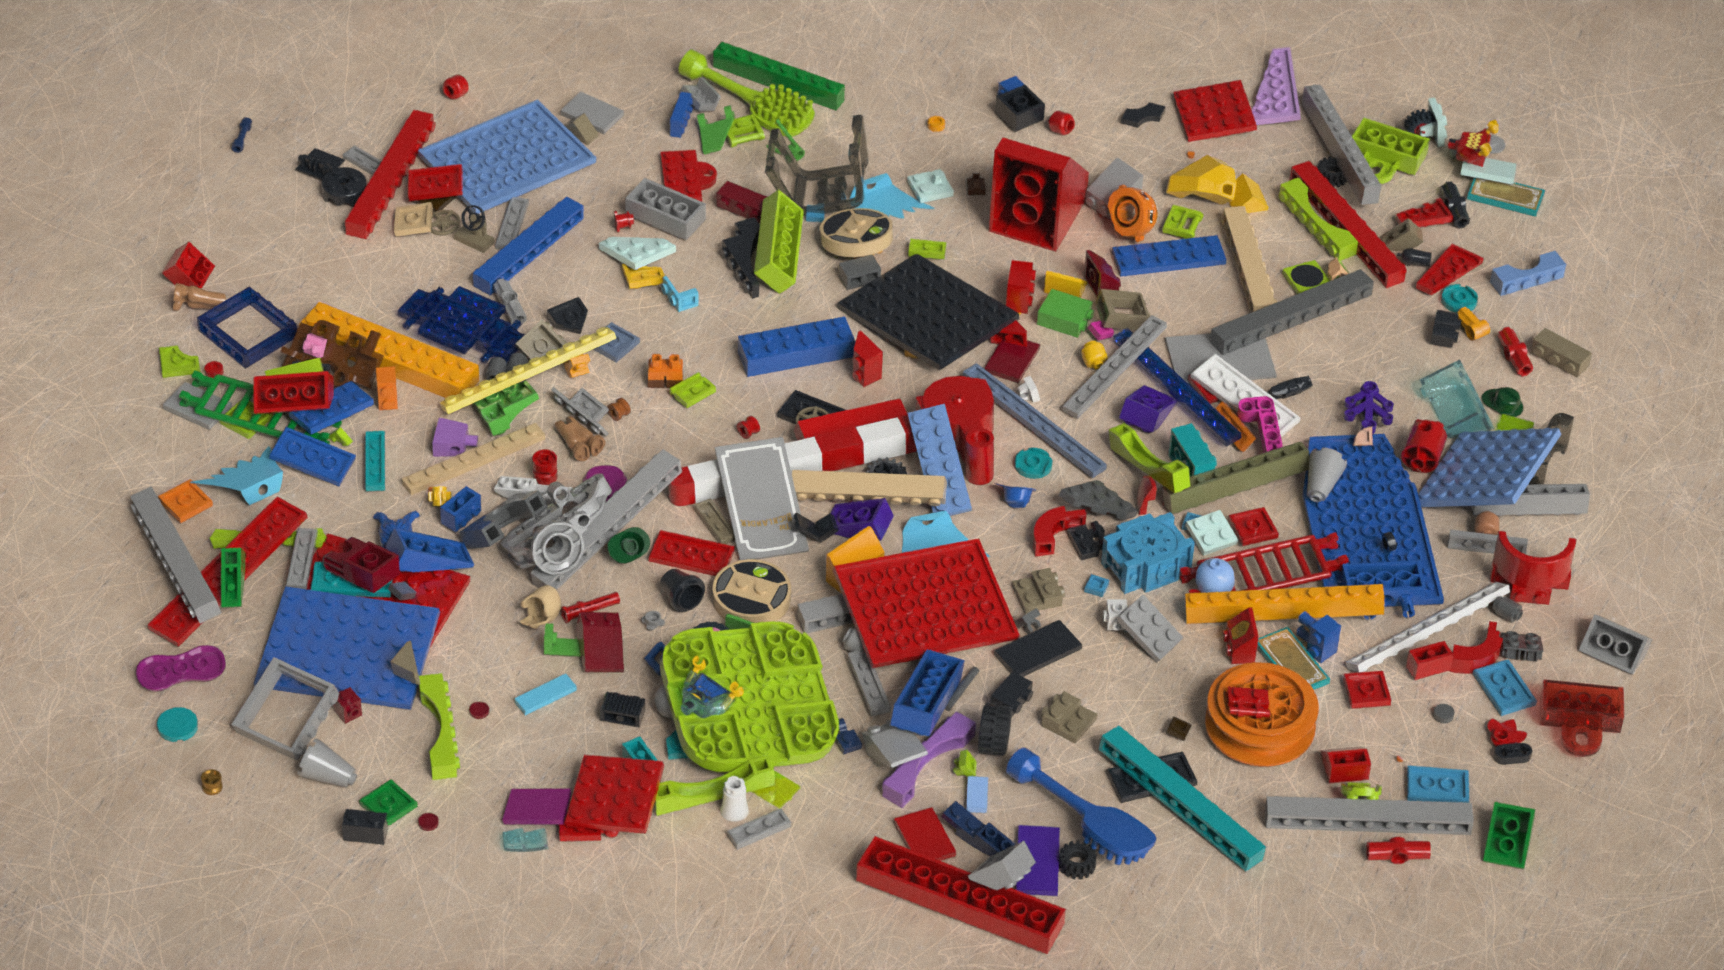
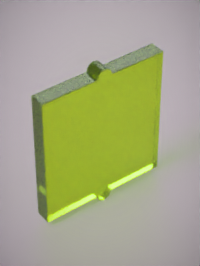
(1509, 423)
(780, 792)

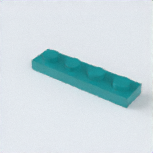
(375, 460)

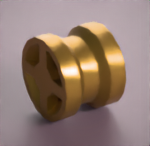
(211, 782)

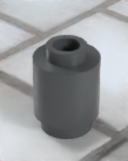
(516, 359)
(496, 366)
(1508, 608)

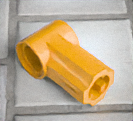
(1473, 326)

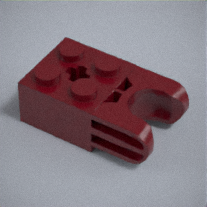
(363, 564)

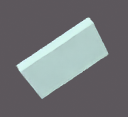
(1492, 170)

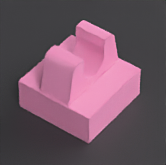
(314, 345)

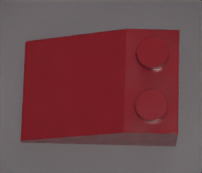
(600, 641)

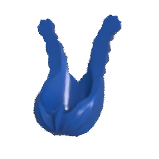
(388, 525)

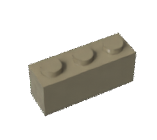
(1561, 352)

